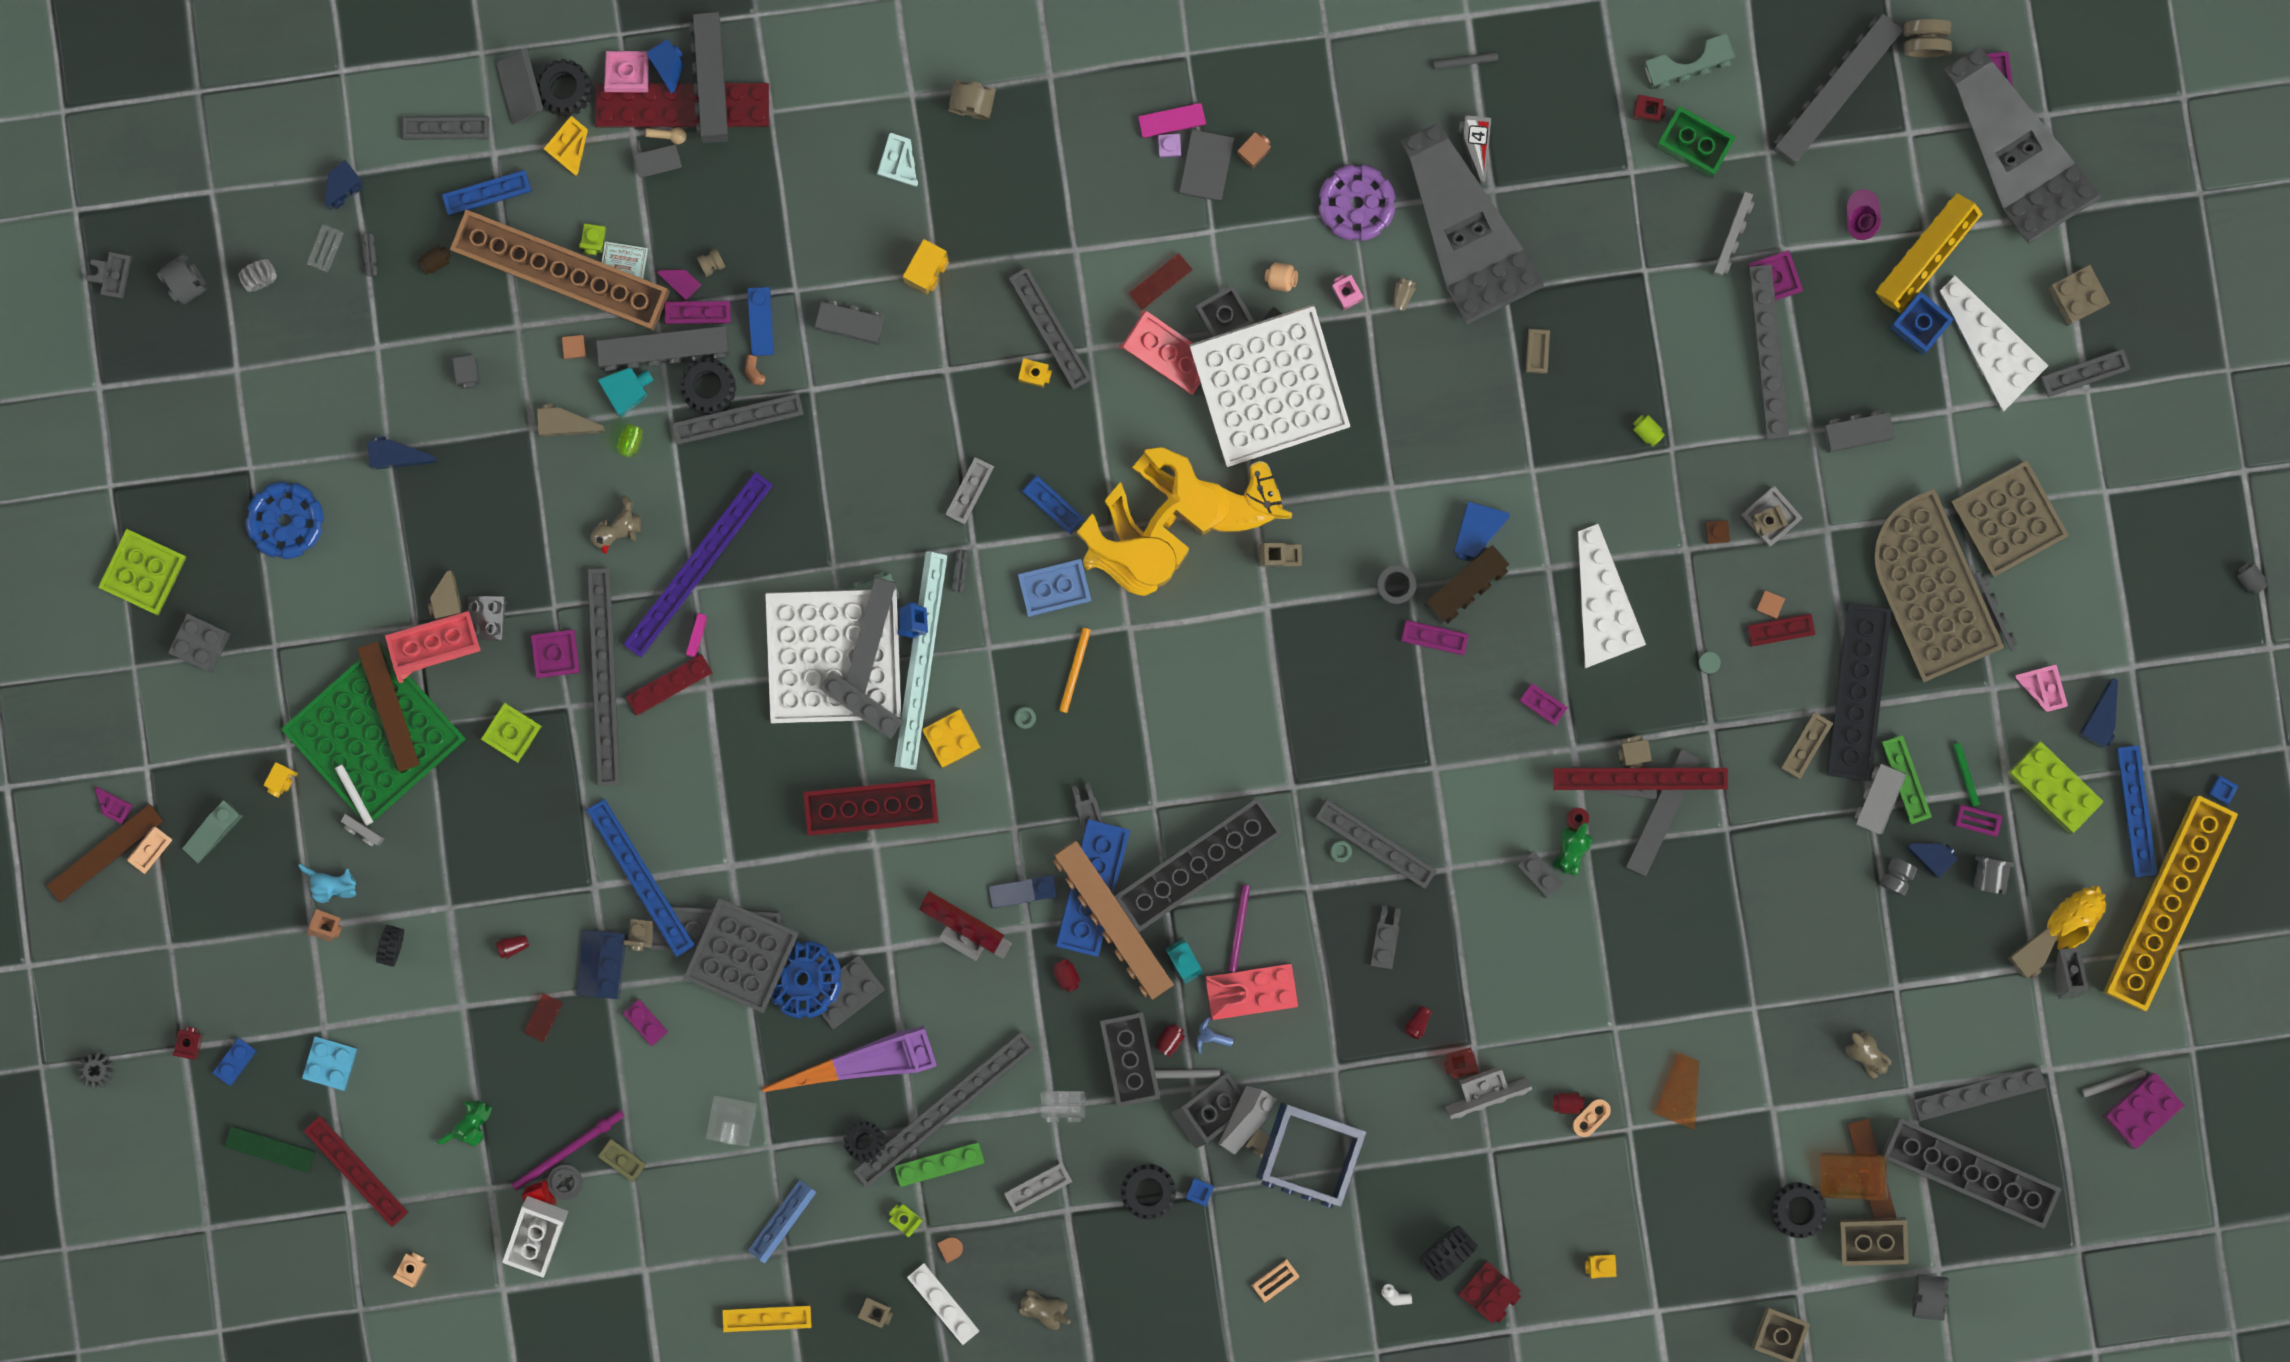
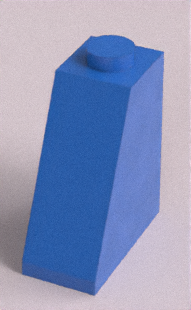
(1477, 529)

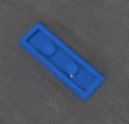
(1053, 504)

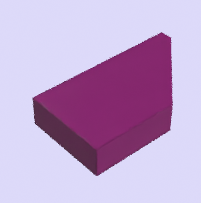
(680, 281)
(113, 806)

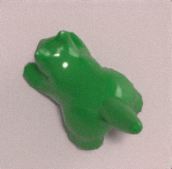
(1575, 845)
(468, 1128)

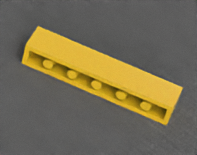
(1929, 252)

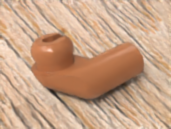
(752, 373)

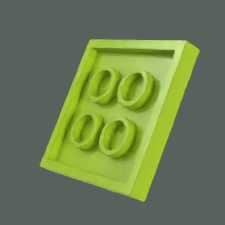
(142, 572)

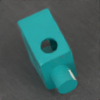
(626, 389)
(1184, 960)

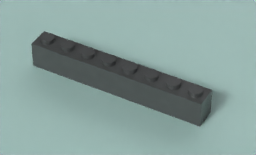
(1838, 89)

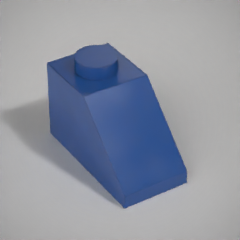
(667, 63)

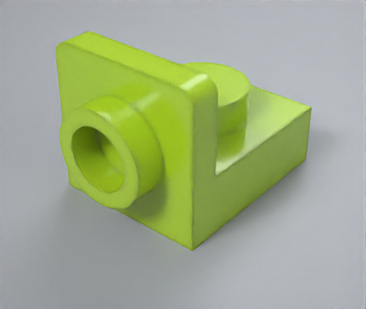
(592, 239)

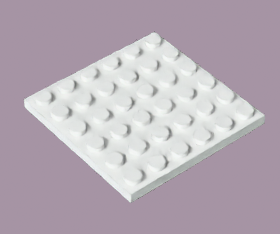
(1269, 385)
(817, 635)

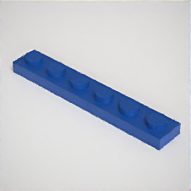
(2136, 811)

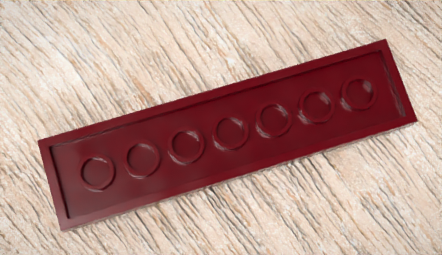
(658, 108)

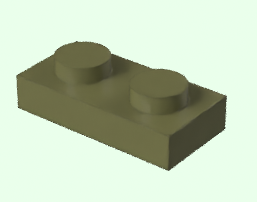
(622, 1160)

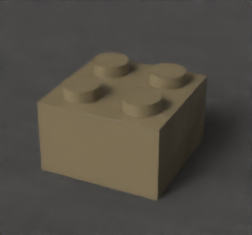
(2078, 295)
(1780, 1335)

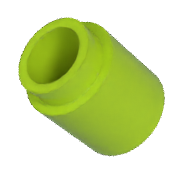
(1648, 430)

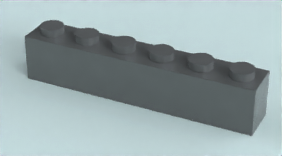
(710, 78)
(663, 348)

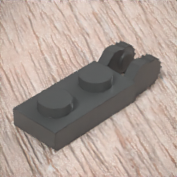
(1086, 809)
(1385, 940)

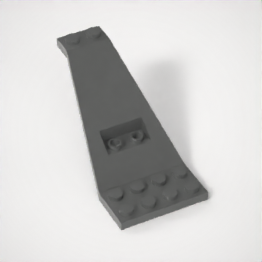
(2041, 184)
(1486, 266)

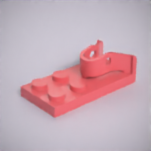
(1163, 351)
(431, 644)
(1251, 991)

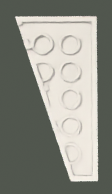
(1998, 352)
(1606, 611)

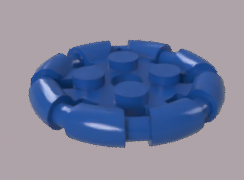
(271, 518)
(816, 981)

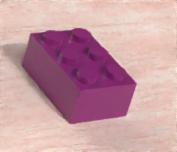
(2143, 1110)

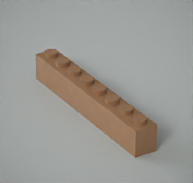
(1113, 919)

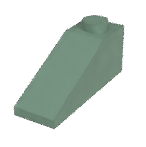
(212, 831)

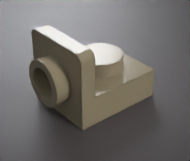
(640, 934)

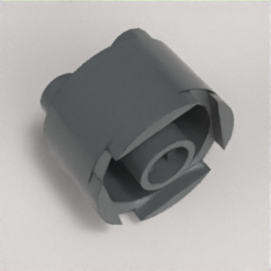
(182, 279)
(1930, 1297)

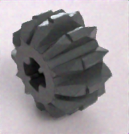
(95, 1062)

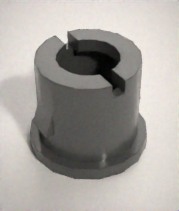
(1402, 573)
(1992, 874)

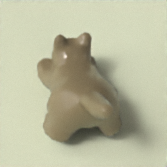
(1866, 1051)
(1048, 1312)

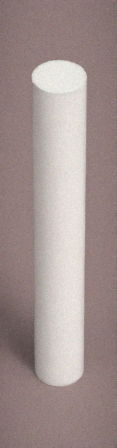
(354, 795)

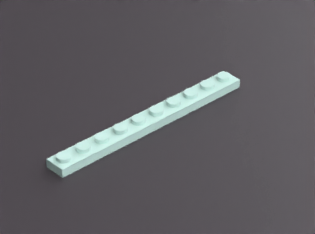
(920, 663)

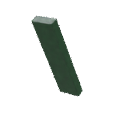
(269, 1149)

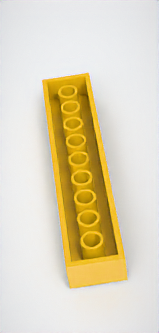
(2170, 903)

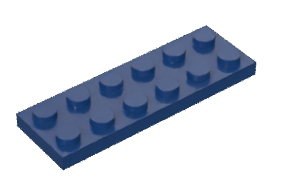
(1105, 850)

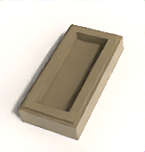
(1537, 351)

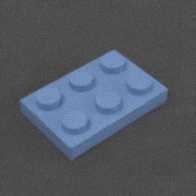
(1054, 588)

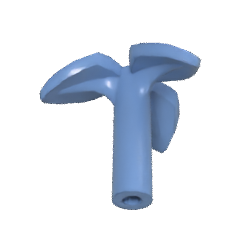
(1206, 1035)

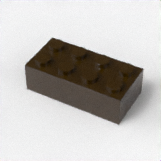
(1467, 584)

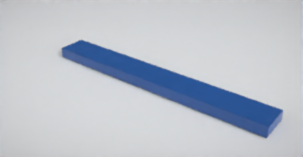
(640, 877)

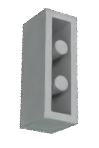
(1880, 798)

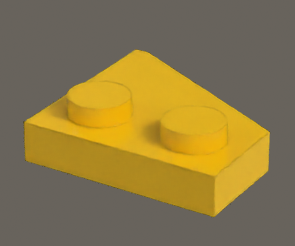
(568, 145)

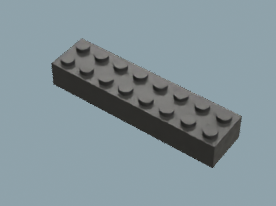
(1198, 865)
(1970, 1173)

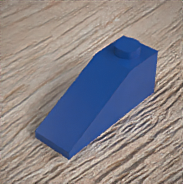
(761, 321)

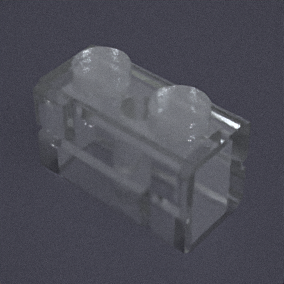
(1063, 1105)

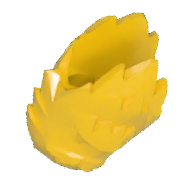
(2077, 917)

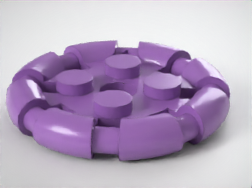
(1363, 191)

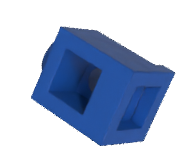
(913, 620)

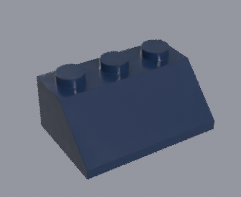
(601, 964)

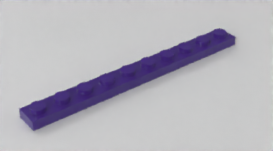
(698, 565)

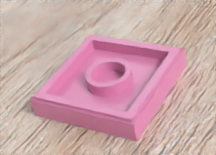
(626, 71)

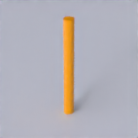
(1074, 670)

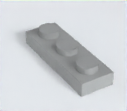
(969, 491)
(1038, 1187)

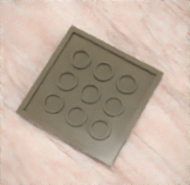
(2009, 519)

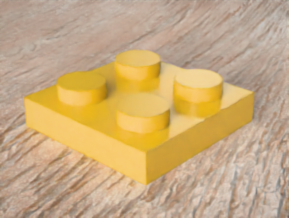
(951, 738)

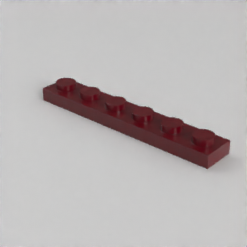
(356, 1171)

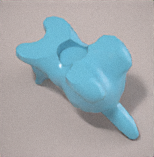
(325, 886)

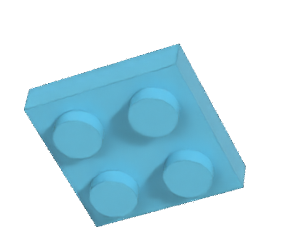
(329, 1063)

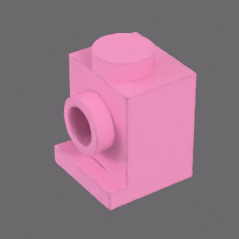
(1347, 300)

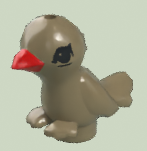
(623, 526)

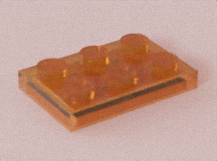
(1854, 1176)

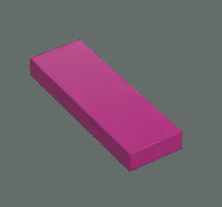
(1172, 120)

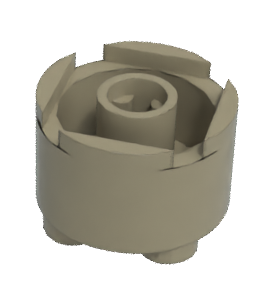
(971, 100)

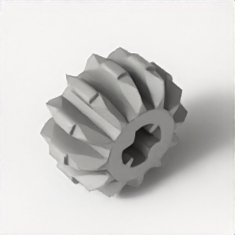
(257, 275)

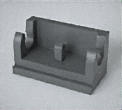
(658, 160)

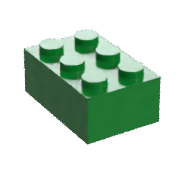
(1695, 142)

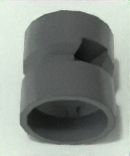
(1898, 875)

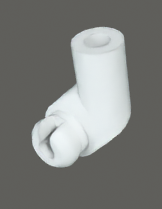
(1394, 1297)

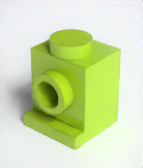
(913, 1219)

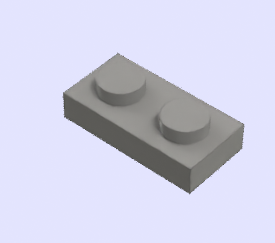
(353, 826)

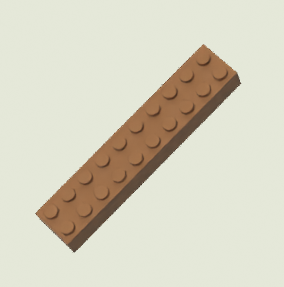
(560, 270)

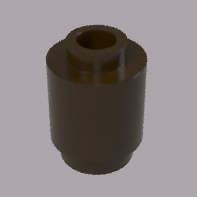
(434, 259)

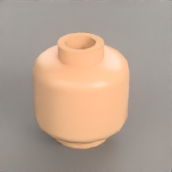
(1281, 277)

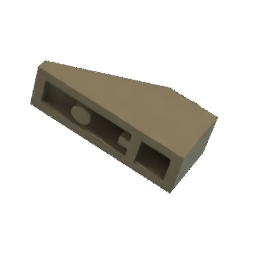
(559, 422)
(2033, 954)

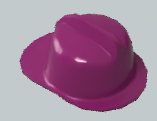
(1863, 214)

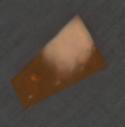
(1680, 1092)

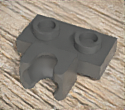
(112, 274)

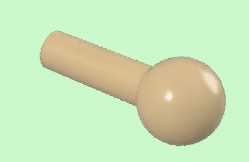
(676, 135)

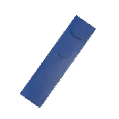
(487, 193)

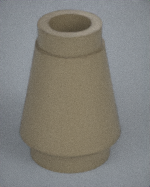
(1403, 292)

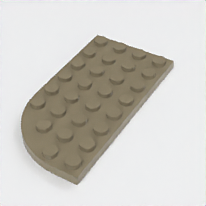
(1932, 589)

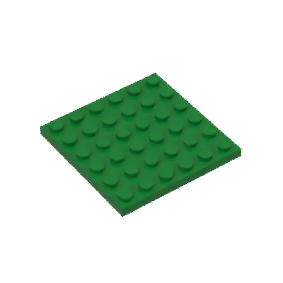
(348, 731)

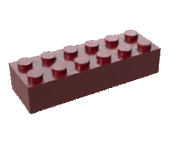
(871, 807)

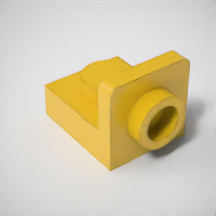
(1601, 1266)

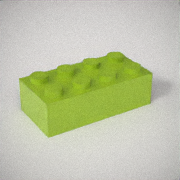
(2055, 787)

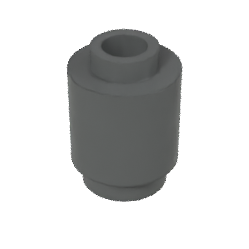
(2252, 578)

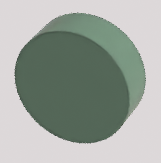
(1709, 662)
(1025, 717)
(1340, 851)

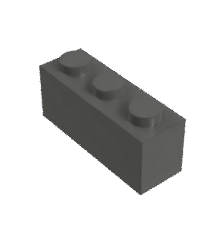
(850, 322)
(1858, 431)

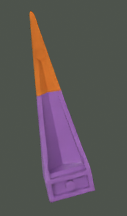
(893, 1054)

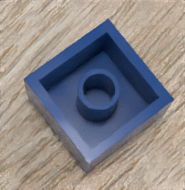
(1921, 323)

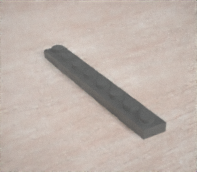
(1768, 352)

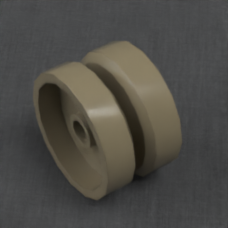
(1927, 38)

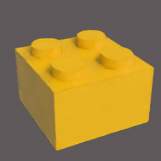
(925, 267)

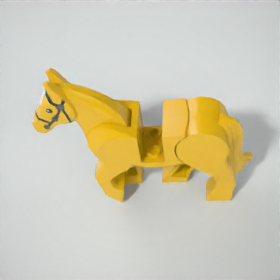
(1150, 557)

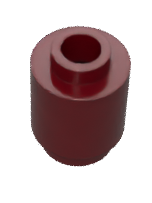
(1571, 815)
(1066, 976)
(1170, 1039)
(1568, 1102)

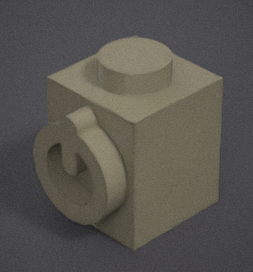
(1634, 752)

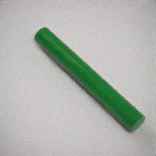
(1966, 774)

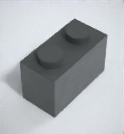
(1539, 874)

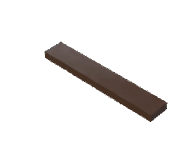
(388, 706)
(104, 853)
(1865, 1144)

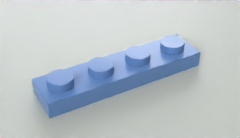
(782, 1221)

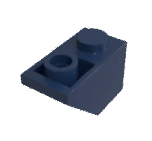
(340, 184)

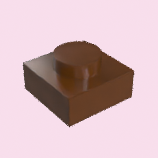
(1717, 532)

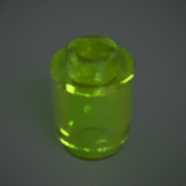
(630, 440)

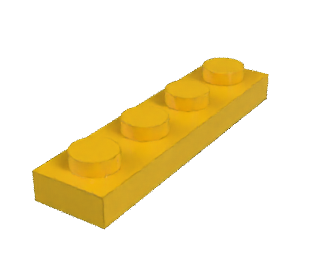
(767, 1318)

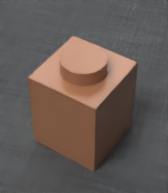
(1254, 149)

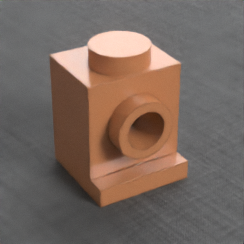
(324, 919)

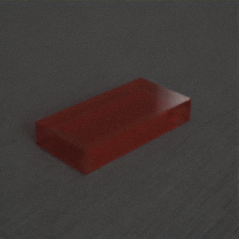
(543, 1017)

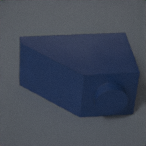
(1933, 857)

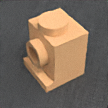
(410, 1278)

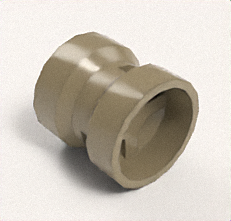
(711, 262)

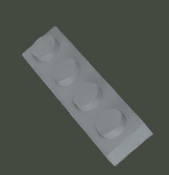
(1737, 226)

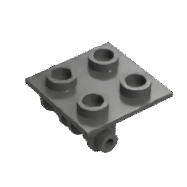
(487, 616)

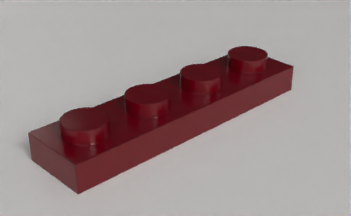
(669, 685)
(961, 922)

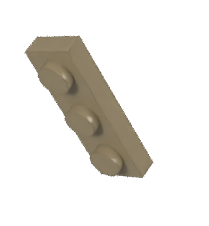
(1806, 745)

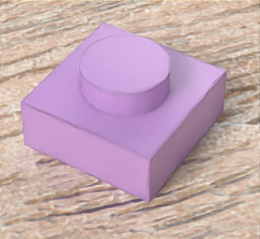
(1169, 145)

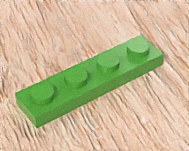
(1911, 791)
(939, 1164)

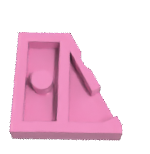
(2045, 687)

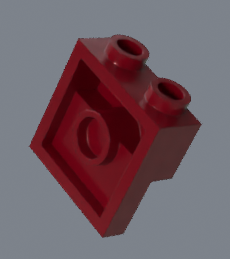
(1490, 1293)

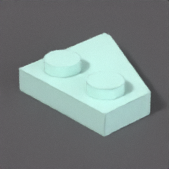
(898, 161)

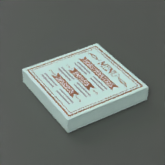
(625, 258)

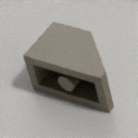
(445, 598)

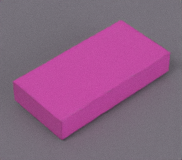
(696, 635)

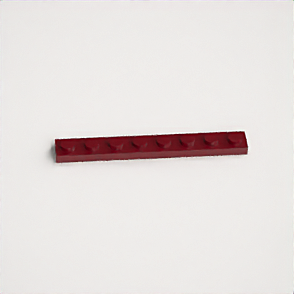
(1640, 778)

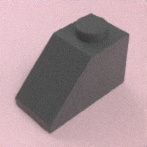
(2070, 974)

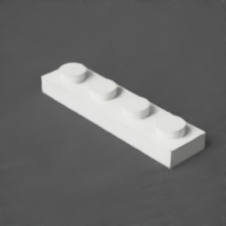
(943, 1304)

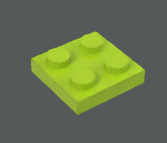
(511, 732)

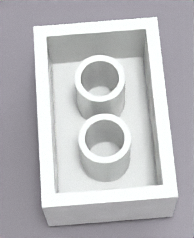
(535, 1236)

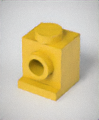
(1026, 377)
(279, 779)

